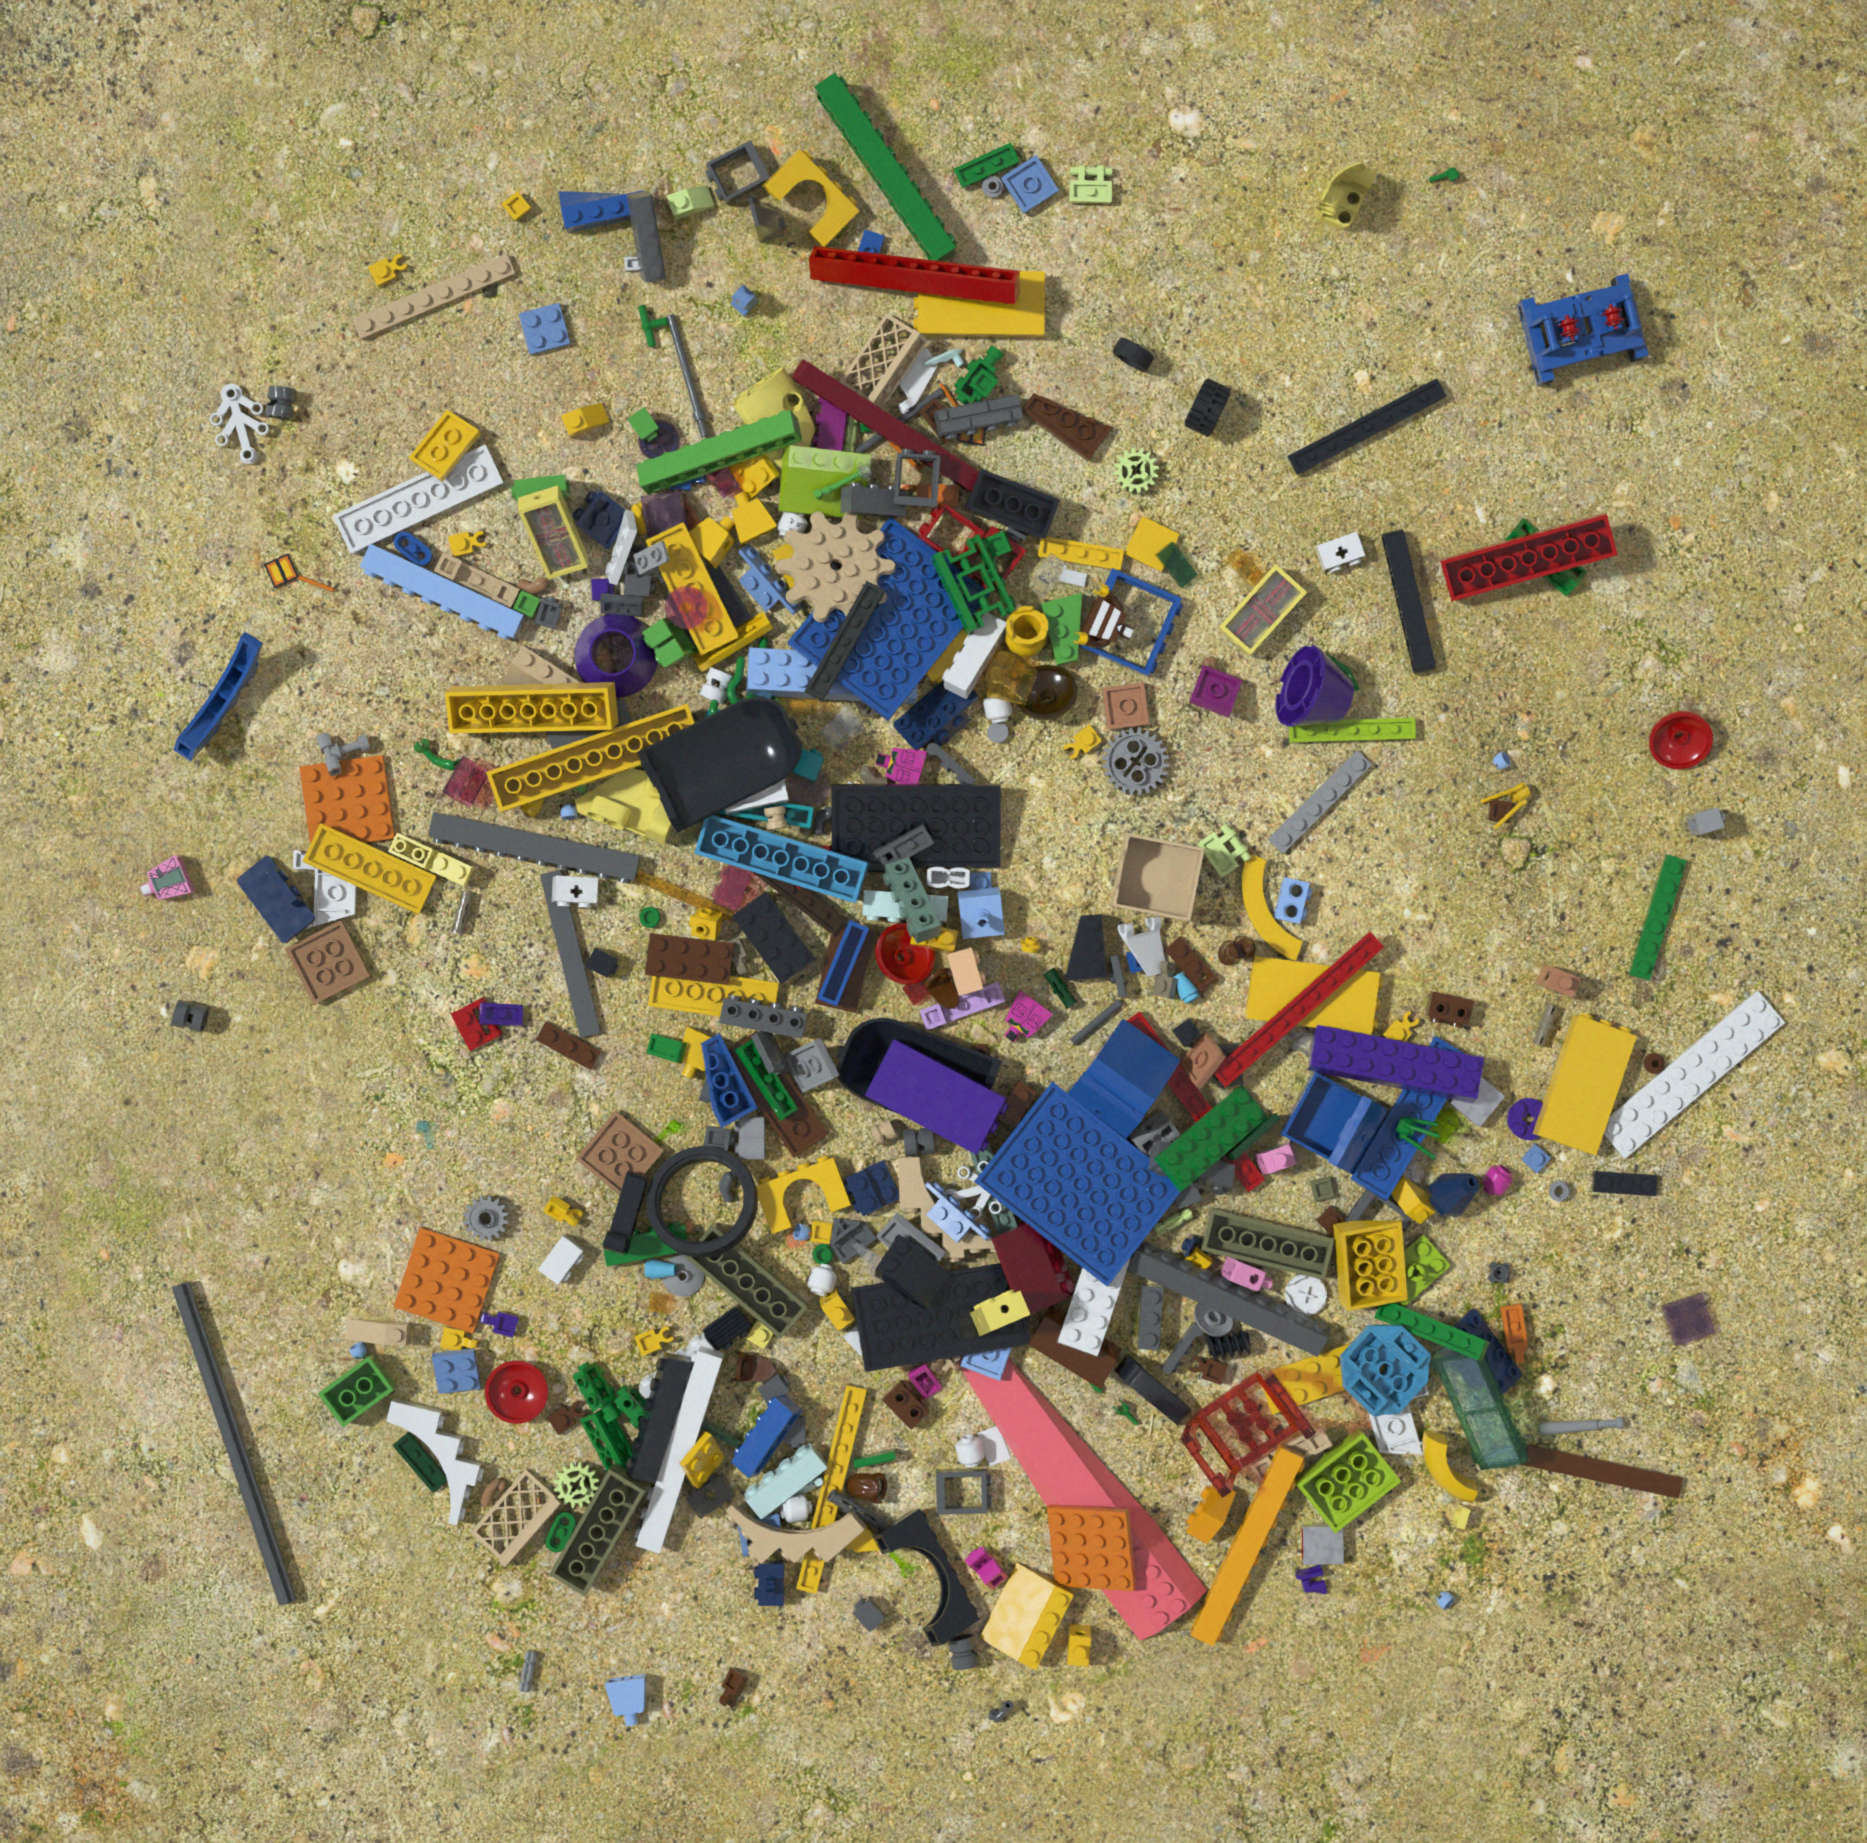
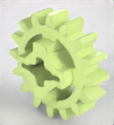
(1143, 477)
(583, 1487)

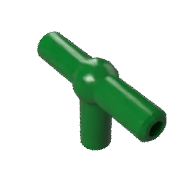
(648, 325)

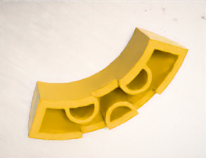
(1434, 1452)

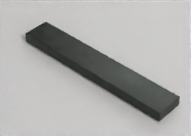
(844, 641)

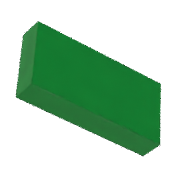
(666, 1048)
(874, 1458)

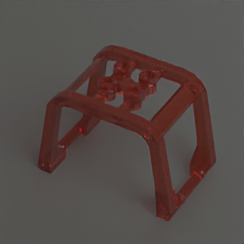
(1282, 1400)

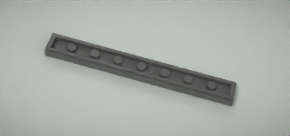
(571, 961)

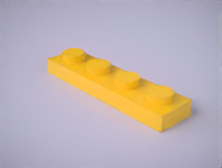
(1082, 553)
(747, 633)

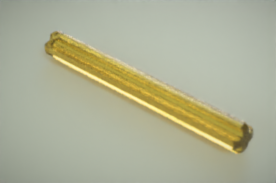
(682, 894)

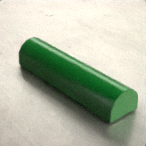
(769, 1084)

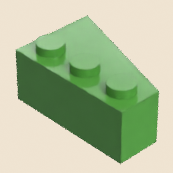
(1063, 622)

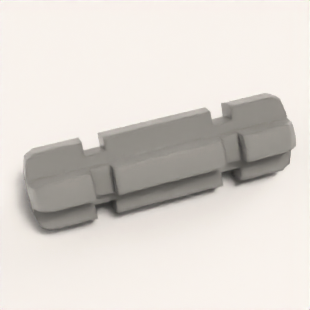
(527, 1671)

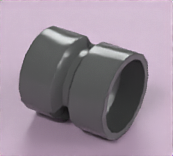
(280, 402)
(183, 1013)
(918, 1141)
(963, 1653)

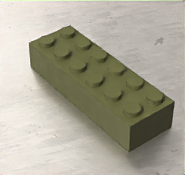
(1267, 1243)
(751, 1285)
(599, 1530)

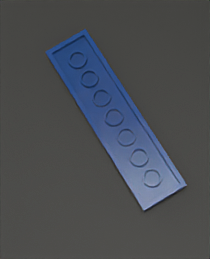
(1389, 1154)

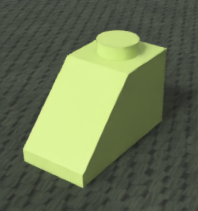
(690, 201)

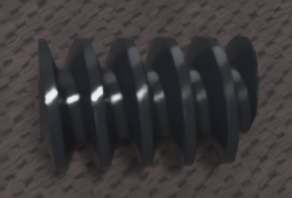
(1229, 1345)

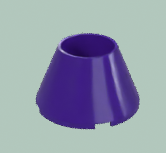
(639, 671)
(1313, 690)

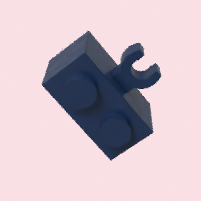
(770, 1583)

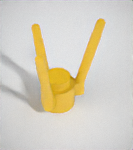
(1516, 794)

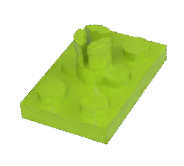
(1422, 1266)

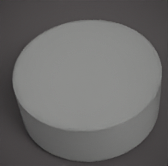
(997, 732)

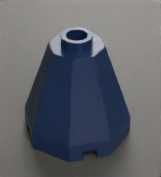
(1453, 1193)

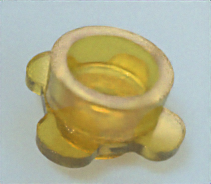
(653, 1307)

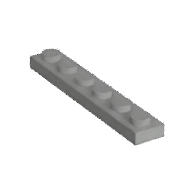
(1319, 801)

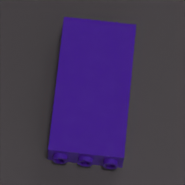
(937, 1097)

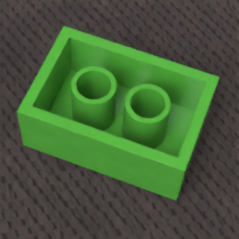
(357, 1390)

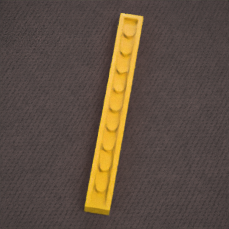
(833, 1479)

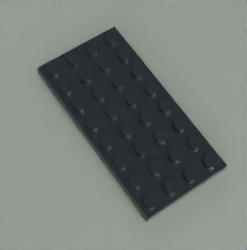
(958, 817)
(902, 1332)

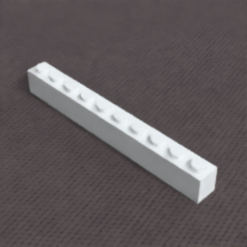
(681, 1440)

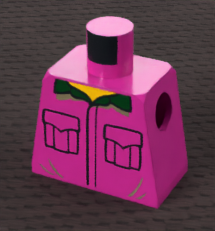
(903, 765)
(1025, 1016)

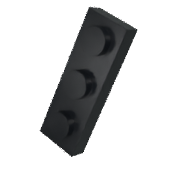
(1624, 1183)

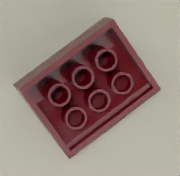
(1033, 1267)

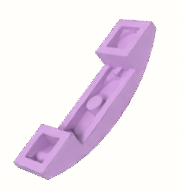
(968, 1004)

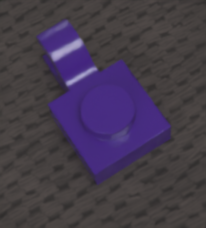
(503, 1324)

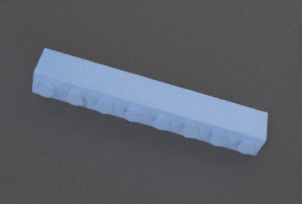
(442, 591)

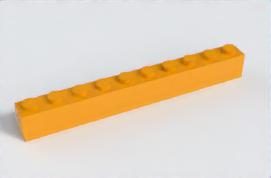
(1247, 1544)

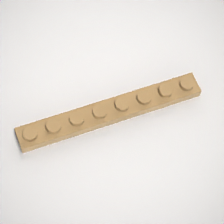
(434, 297)

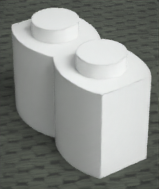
(941, 877)

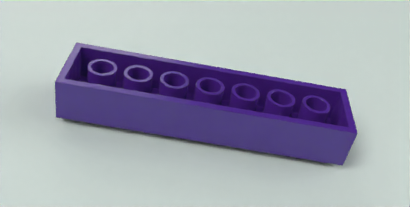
(1395, 1064)

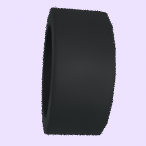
(1133, 354)

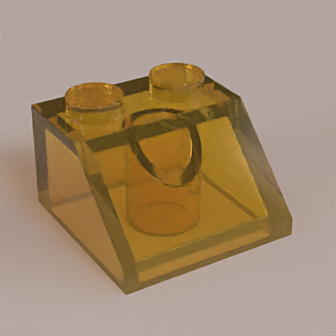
(1009, 677)

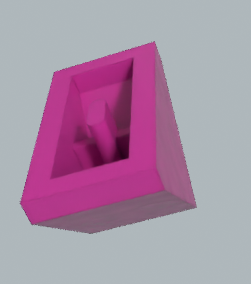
(924, 1380)

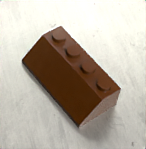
(1087, 1366)

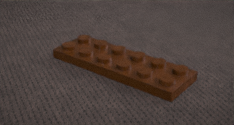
(797, 1130)

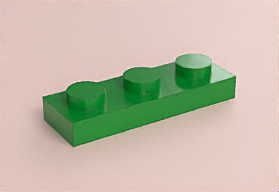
(986, 165)

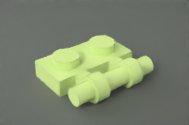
(1090, 191)
(1219, 855)

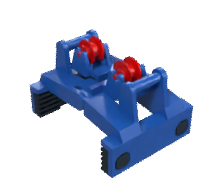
(1566, 325)

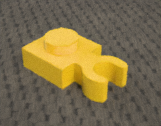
(384, 271)
(463, 544)
(1085, 740)
(1399, 1030)
(650, 1340)

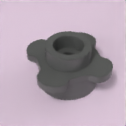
(1503, 1276)

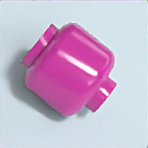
(1497, 1180)

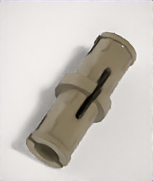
(462, 912)
(1545, 1025)

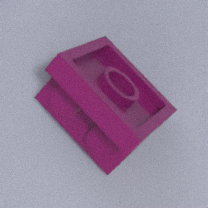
(1215, 691)

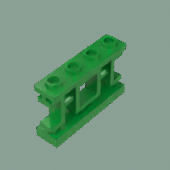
(958, 591)

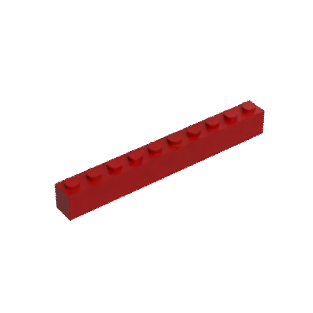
(914, 275)

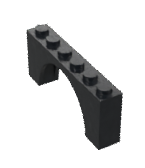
(954, 1610)

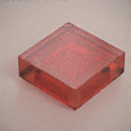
(916, 992)

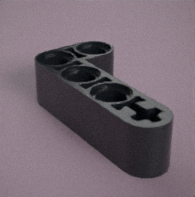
(626, 1213)
(1152, 1390)

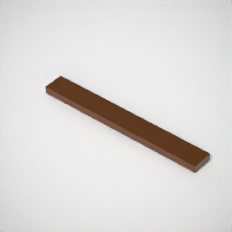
(1604, 1471)

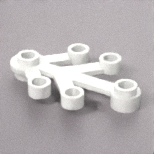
(238, 420)
(974, 1191)

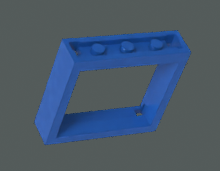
(1167, 627)

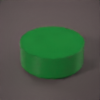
(650, 917)

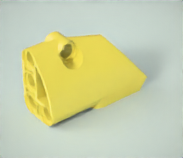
(1349, 181)
(768, 399)
(629, 804)

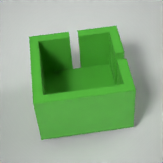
(670, 642)

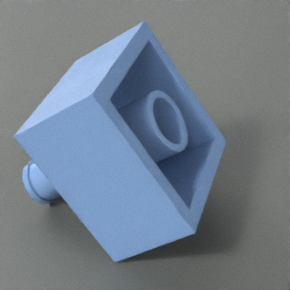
(981, 913)

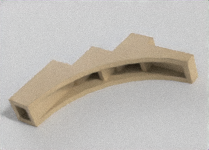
(915, 1195)
(795, 1543)

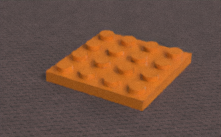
(349, 802)
(446, 1280)
(1091, 1547)

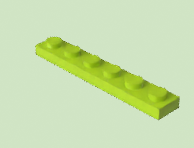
(1355, 730)

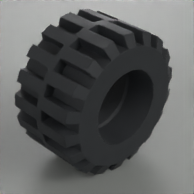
(1207, 407)

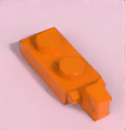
(1514, 1330)

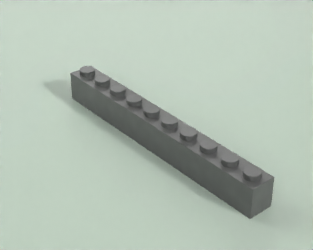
(534, 846)
(1229, 1298)

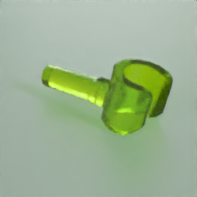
(673, 1127)
(901, 1564)

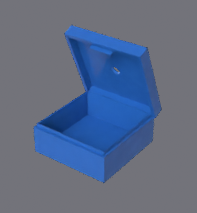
(1124, 1078)
(1334, 1122)

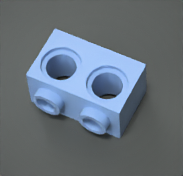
(1286, 899)

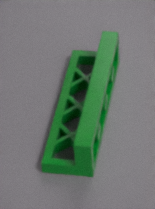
(1564, 580)
(612, 1435)

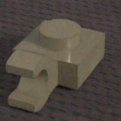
(739, 953)
(1165, 983)

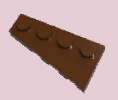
(1074, 430)

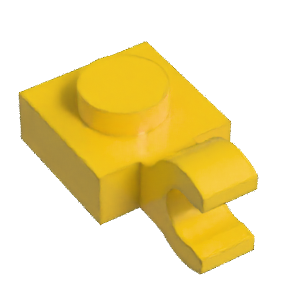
(560, 1211)
(455, 1339)

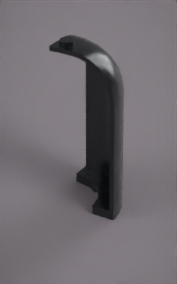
(722, 759)
(871, 1040)

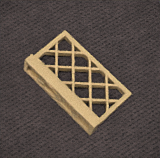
(899, 366)
(526, 1533)

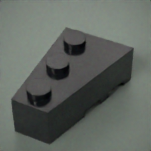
(1087, 951)

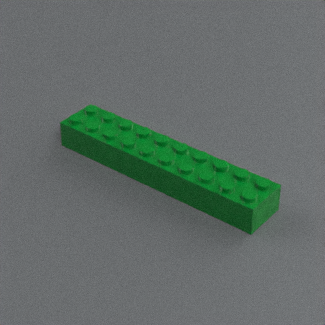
(884, 168)

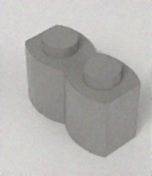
(751, 1137)

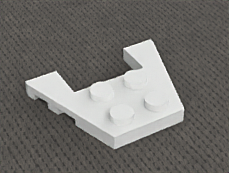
(332, 896)
(1397, 1431)

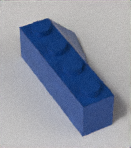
(592, 209)

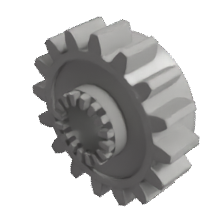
(497, 1217)

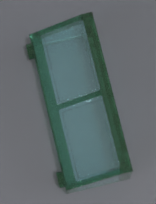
(1480, 1409)

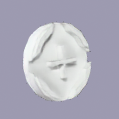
(1305, 1294)

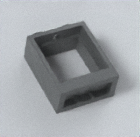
(748, 148)
(917, 501)
(1365, 1200)
(966, 1472)

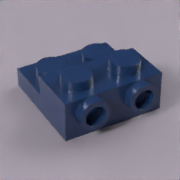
(599, 518)
(871, 1188)

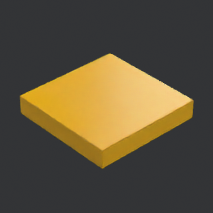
(1149, 540)

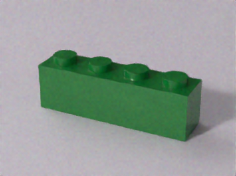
(646, 1245)

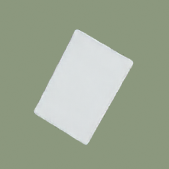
(994, 1446)

